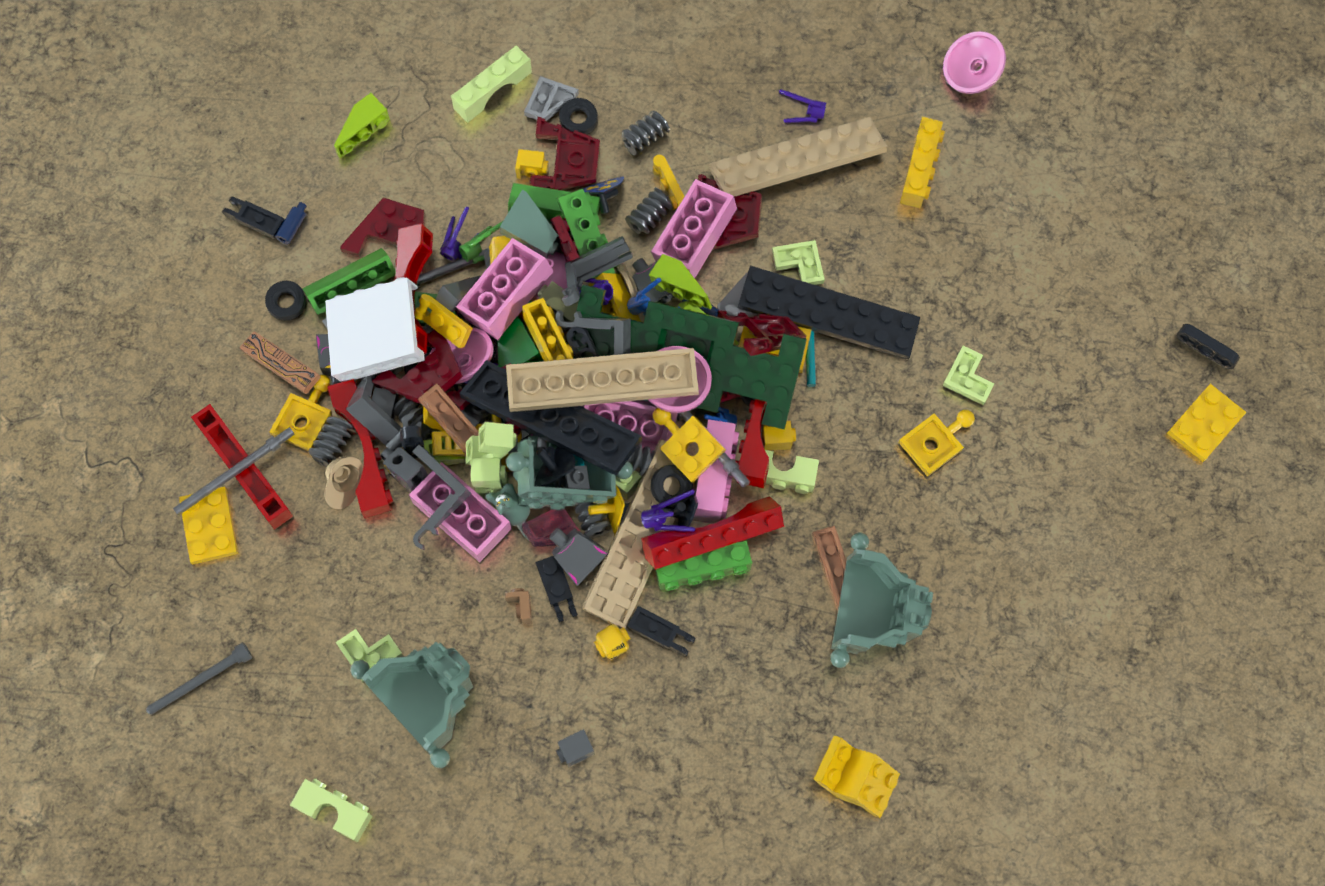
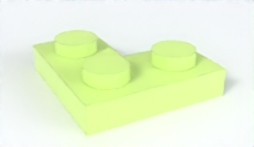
(800, 255)
(964, 381)
(356, 649)

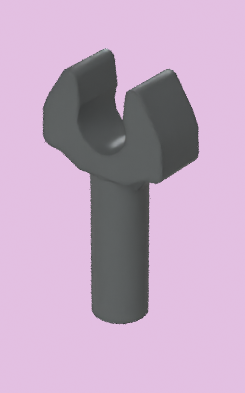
(406, 421)

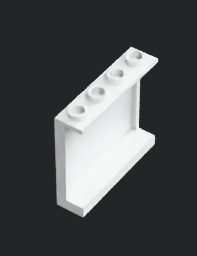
(372, 330)

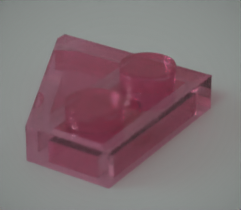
(540, 528)

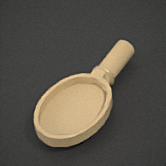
(627, 279)

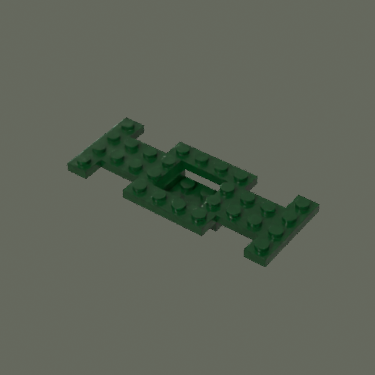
(731, 366)

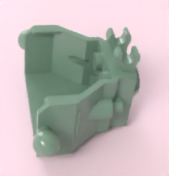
(526, 466)
(876, 604)
(422, 693)

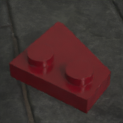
(567, 245)

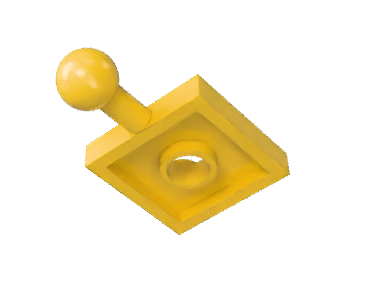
(298, 407)
(935, 430)
(676, 447)

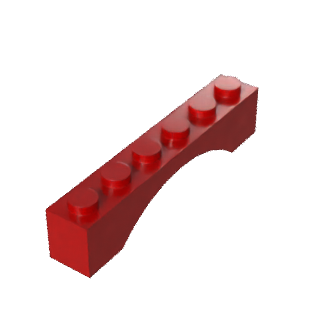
(413, 250)
(754, 459)
(251, 478)
(371, 491)
(675, 546)

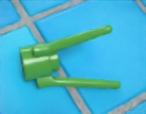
(472, 248)

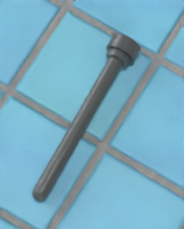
(239, 655)

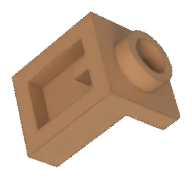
(523, 609)

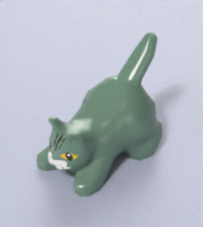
(507, 505)

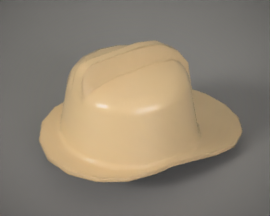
(342, 480)

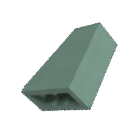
(529, 226)

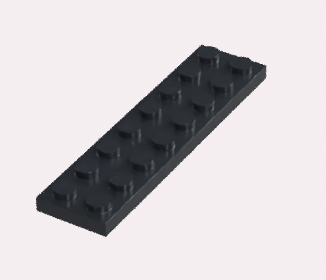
(830, 312)
(568, 428)

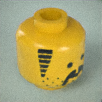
(612, 641)

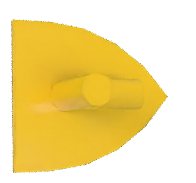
(613, 507)

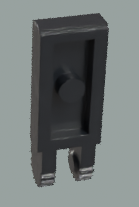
(254, 217)
(556, 586)
(659, 630)

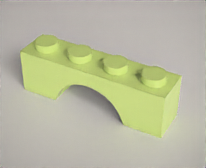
(473, 96)

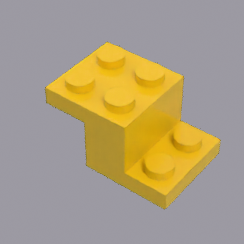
(857, 776)

